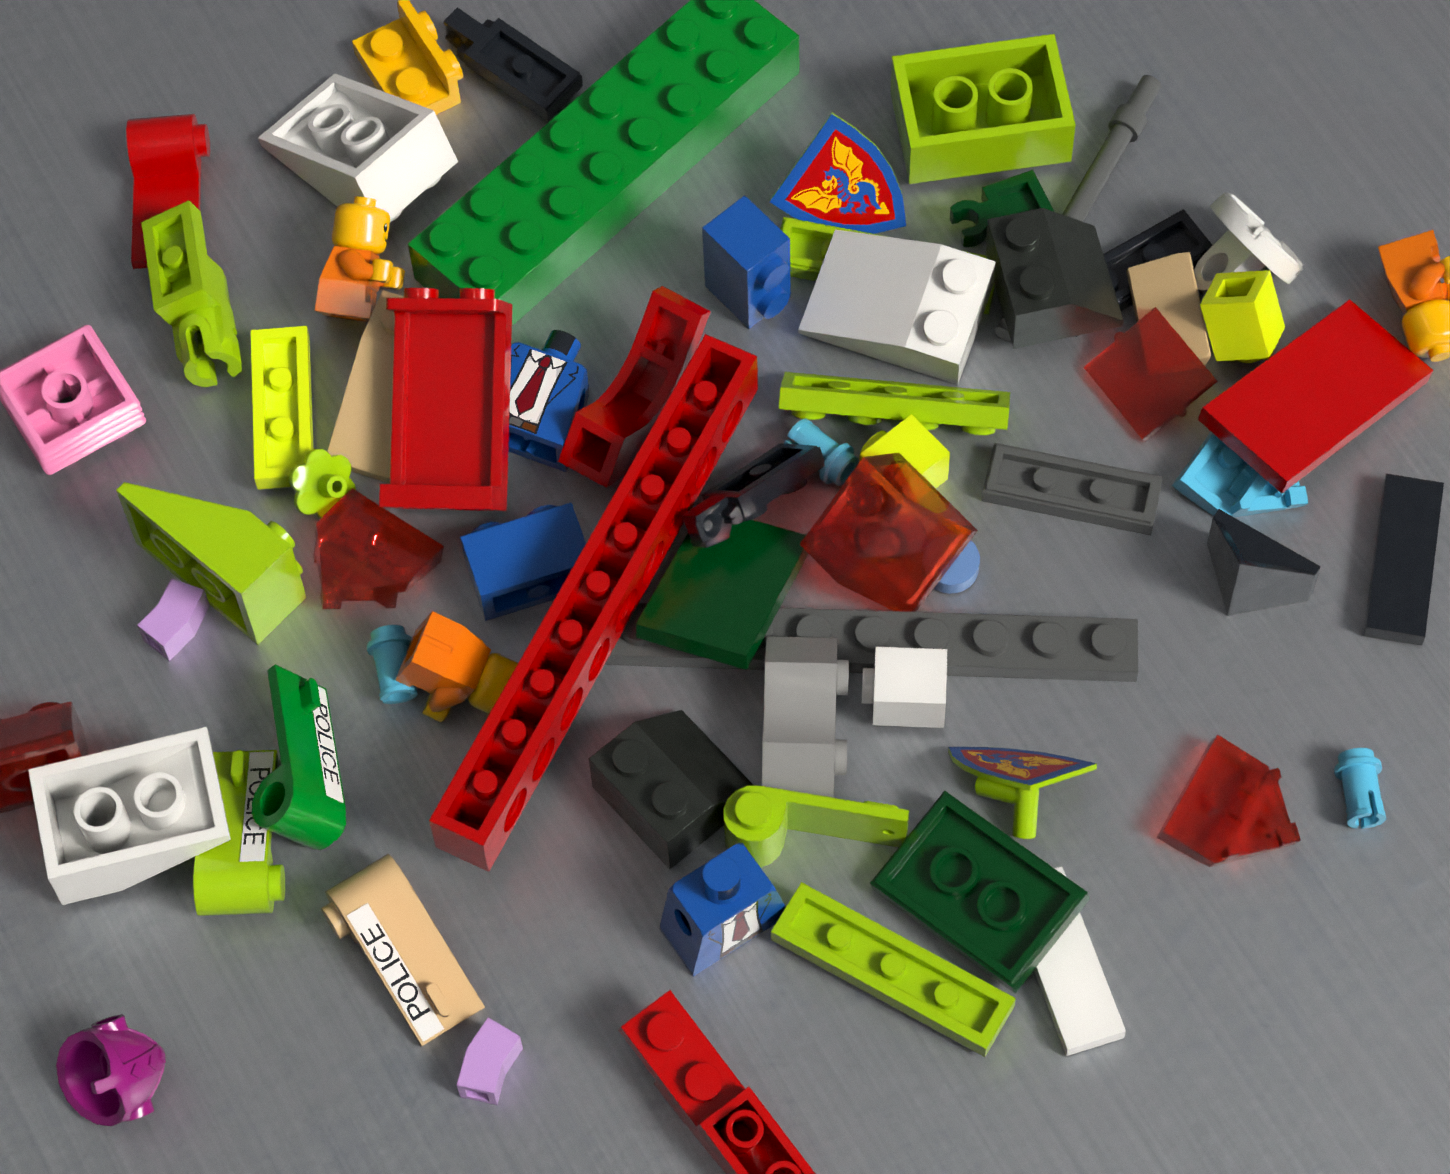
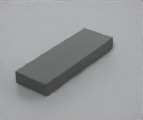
(1072, 489)

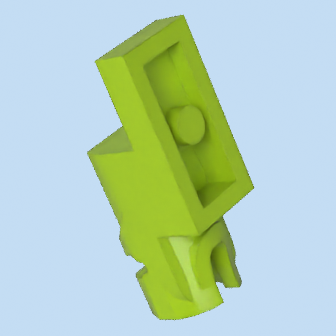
(191, 293)

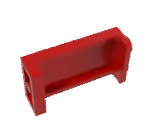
(450, 401)

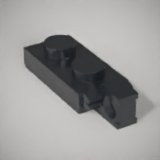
(513, 63)
(749, 490)

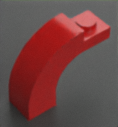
(614, 426)

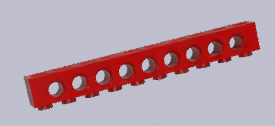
(594, 605)

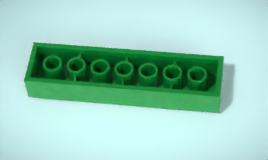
(608, 154)

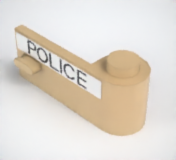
(403, 948)

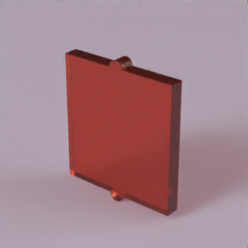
(1150, 374)

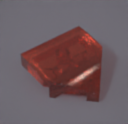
(369, 553)
(1229, 809)

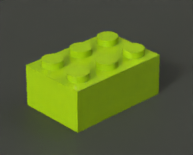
(982, 108)

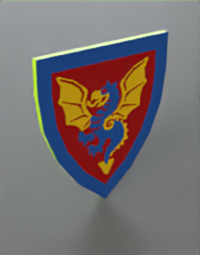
(842, 183)
(1016, 778)

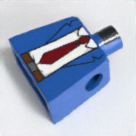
(544, 397)
(724, 904)

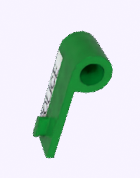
(306, 792)

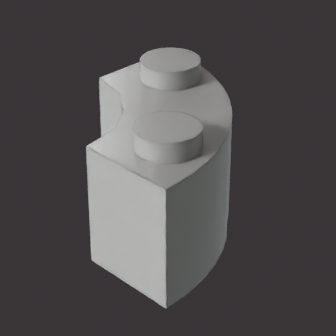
(801, 715)

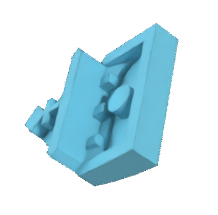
(1224, 481)

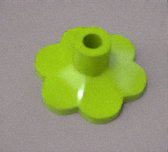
(320, 482)

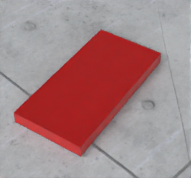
(1315, 395)

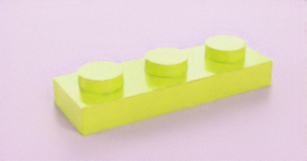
(280, 403)

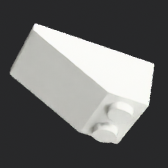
(361, 144)
(900, 301)
(127, 813)

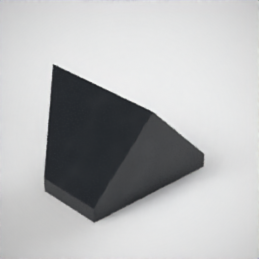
(1256, 569)

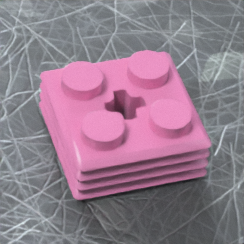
(101, 397)

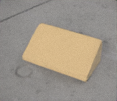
(1173, 290)

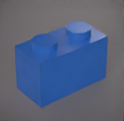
(747, 262)
(522, 559)

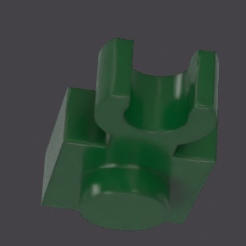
(998, 199)

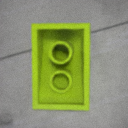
(221, 549)

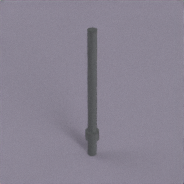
(1124, 128)

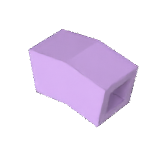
(174, 618)
(487, 1062)

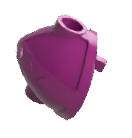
(110, 1071)

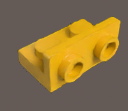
(408, 61)

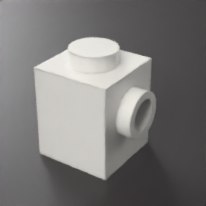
(907, 687)

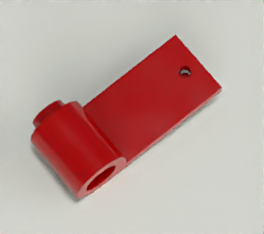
(165, 169)

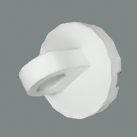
(1244, 246)

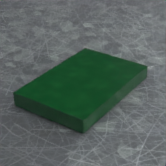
(724, 595)
(980, 891)

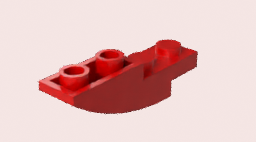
(708, 1094)

